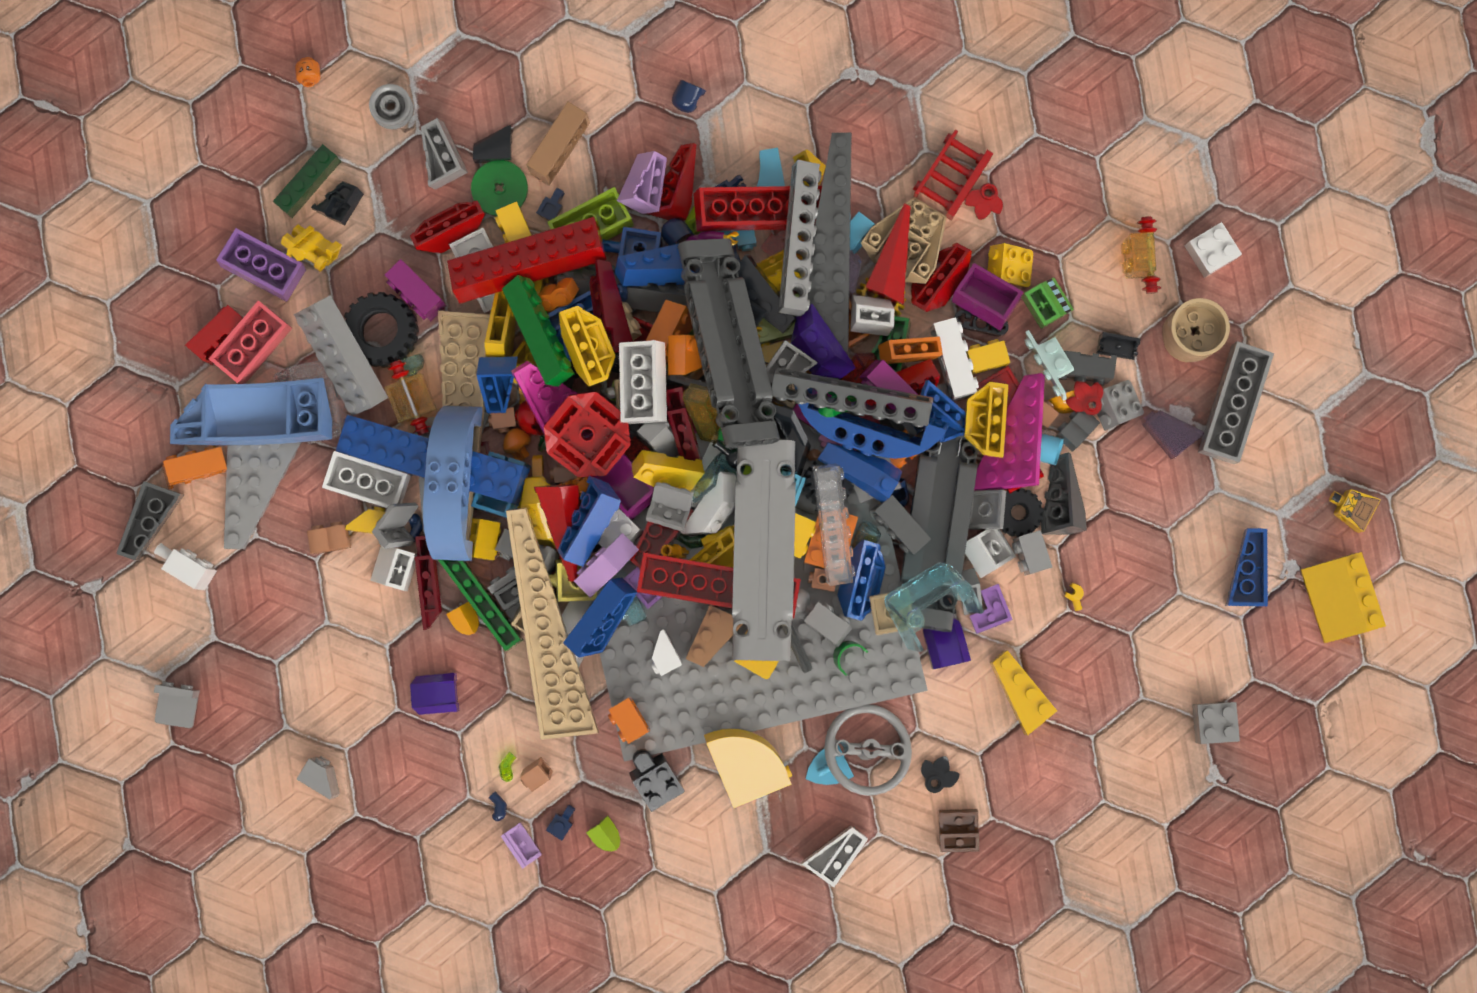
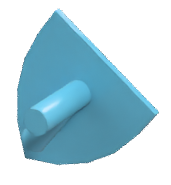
(820, 773)

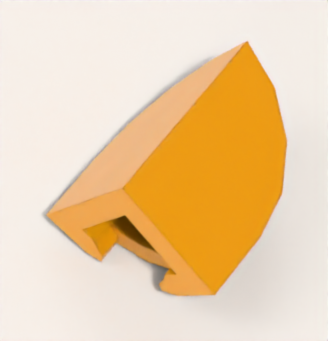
(1060, 405)
(464, 619)

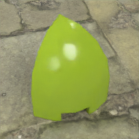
(605, 835)

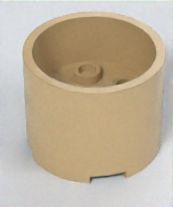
(1210, 328)

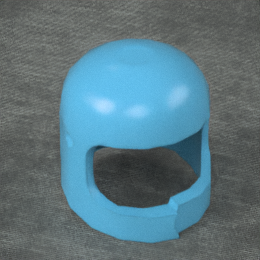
(1050, 449)

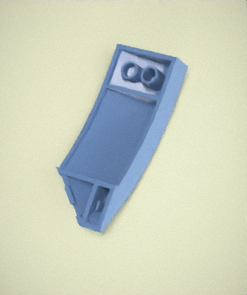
(255, 414)

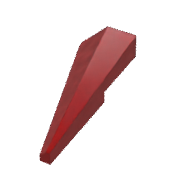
(891, 267)
(558, 506)

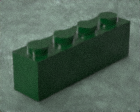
(307, 181)

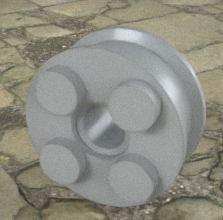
(382, 98)

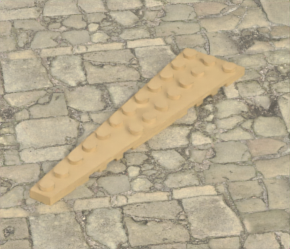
(461, 346)
(556, 679)

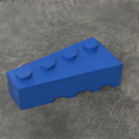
(650, 266)
(589, 521)

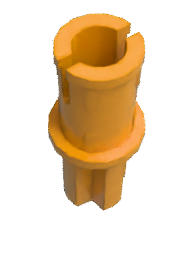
(674, 551)

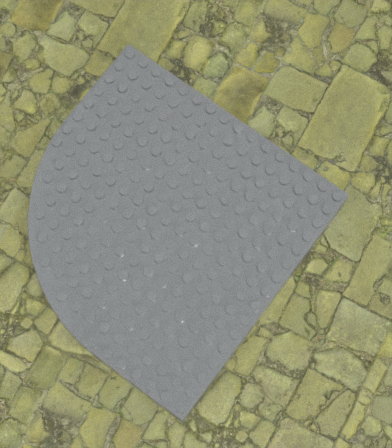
(729, 696)

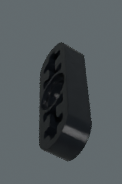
(965, 325)

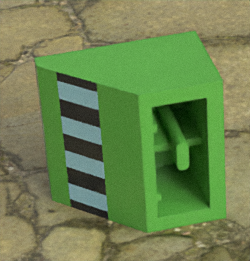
(1047, 302)

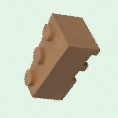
(711, 636)

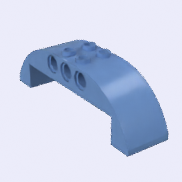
(449, 482)

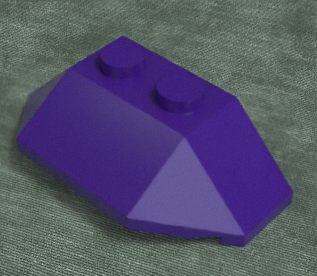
(818, 342)

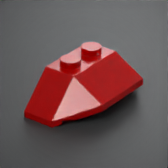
(447, 227)
(949, 272)

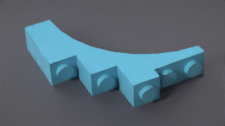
(769, 175)

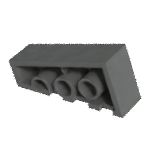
(147, 518)

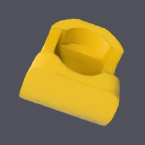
(1076, 596)

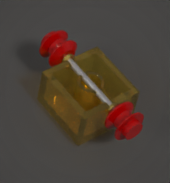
(1140, 255)
(410, 398)

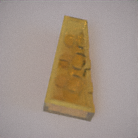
(701, 412)

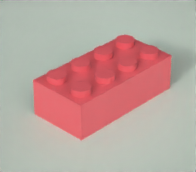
(250, 343)

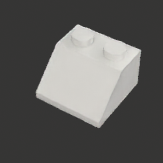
(988, 551)
(665, 656)

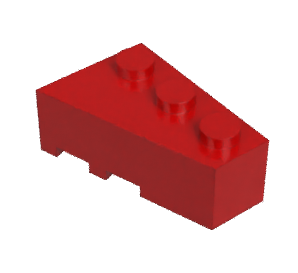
(214, 333)

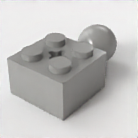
(823, 619)

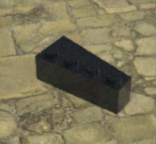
(764, 294)

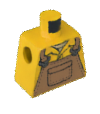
(1354, 508)

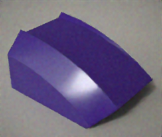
(946, 647)
(434, 693)

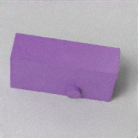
(261, 264)

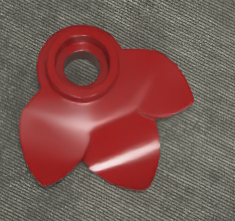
(984, 204)
(1084, 395)

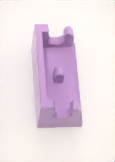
(521, 845)

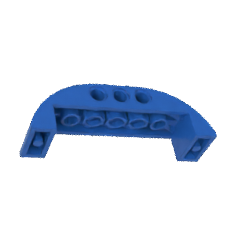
(896, 443)

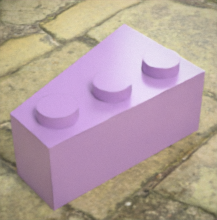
(644, 183)
(606, 565)

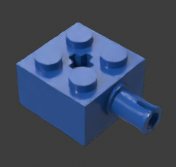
(632, 240)

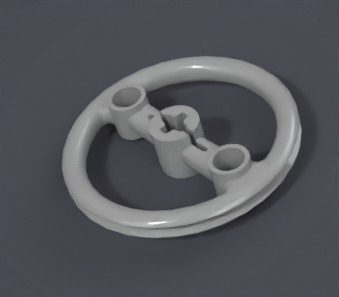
(904, 749)

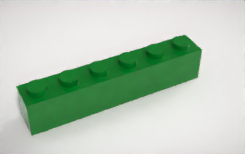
(538, 331)
(482, 603)

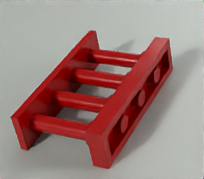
(971, 175)

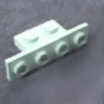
(1052, 359)

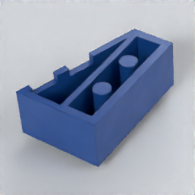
(496, 381)

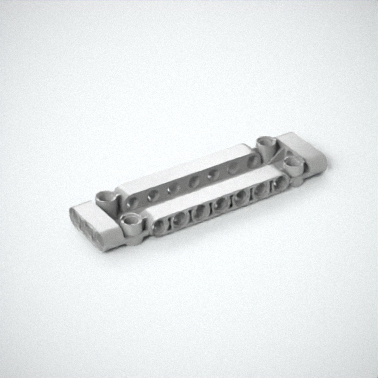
(764, 552)

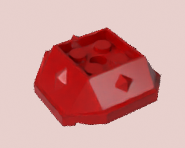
(587, 455)

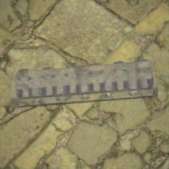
(833, 524)

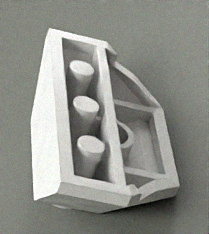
(714, 507)

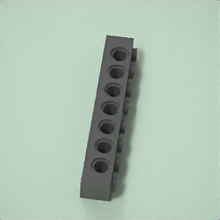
(861, 392)

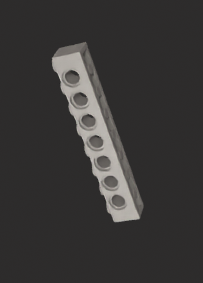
(788, 301)

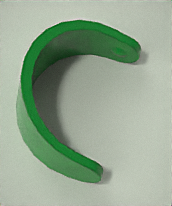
(839, 650)

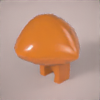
(514, 443)

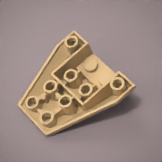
(924, 239)

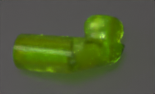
(505, 767)

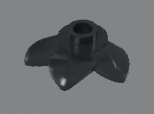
(939, 771)

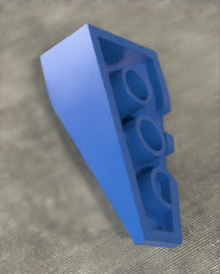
(868, 473)

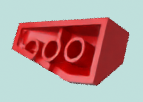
(678, 185)

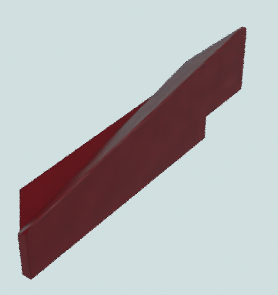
(608, 304)
(681, 423)
(427, 583)

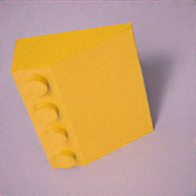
(1343, 597)

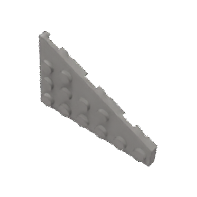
(250, 485)

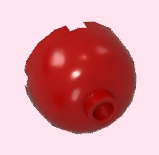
(527, 420)

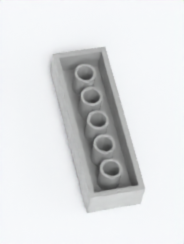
(341, 356)
(1235, 403)

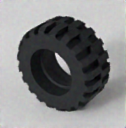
(406, 331)

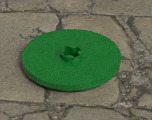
(499, 173)

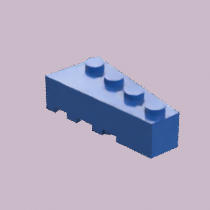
(1250, 575)
(601, 619)

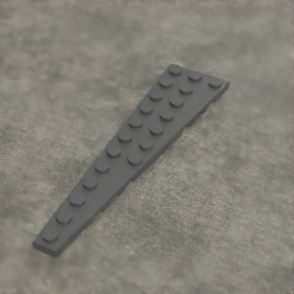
(832, 241)

